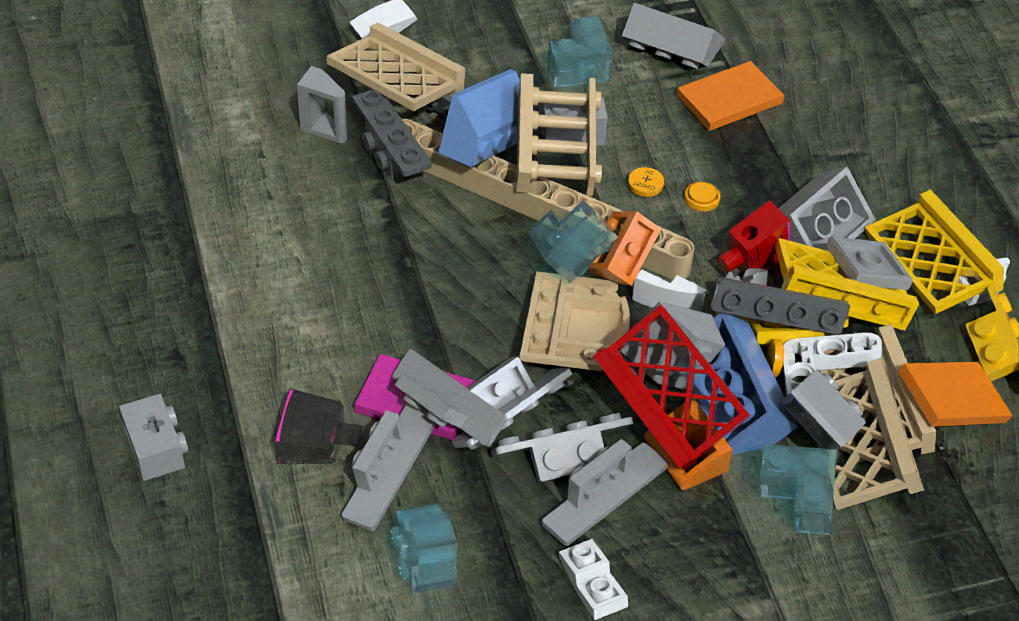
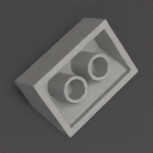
(672, 36)
(827, 208)

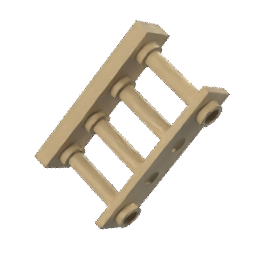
(529, 145)

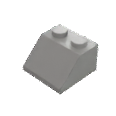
(573, 111)
(699, 328)
(824, 411)

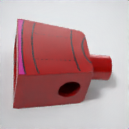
(754, 240)

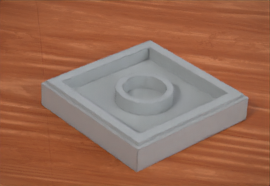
(869, 262)

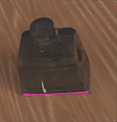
(313, 430)

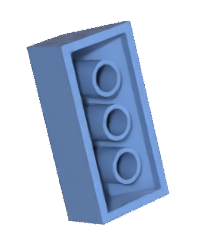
(482, 120)
(752, 382)

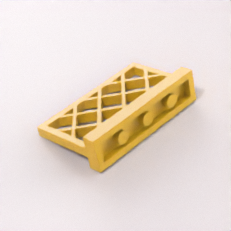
(955, 242)
(866, 301)

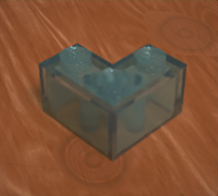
(582, 55)
(572, 242)
(801, 476)
(426, 548)

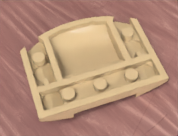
(573, 321)

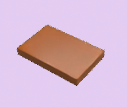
(730, 95)
(954, 393)

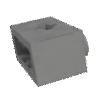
(153, 437)

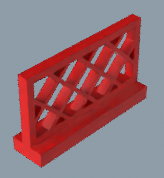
(646, 405)

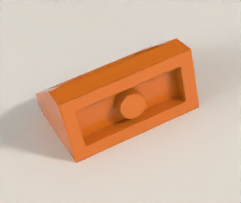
(628, 249)
(715, 460)

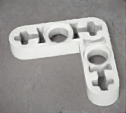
(813, 358)

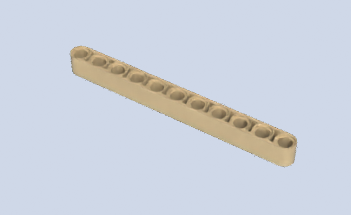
(497, 180)

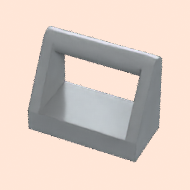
(313, 118)

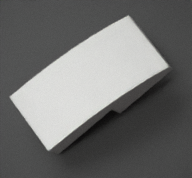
(392, 14)
(680, 292)
(592, 579)

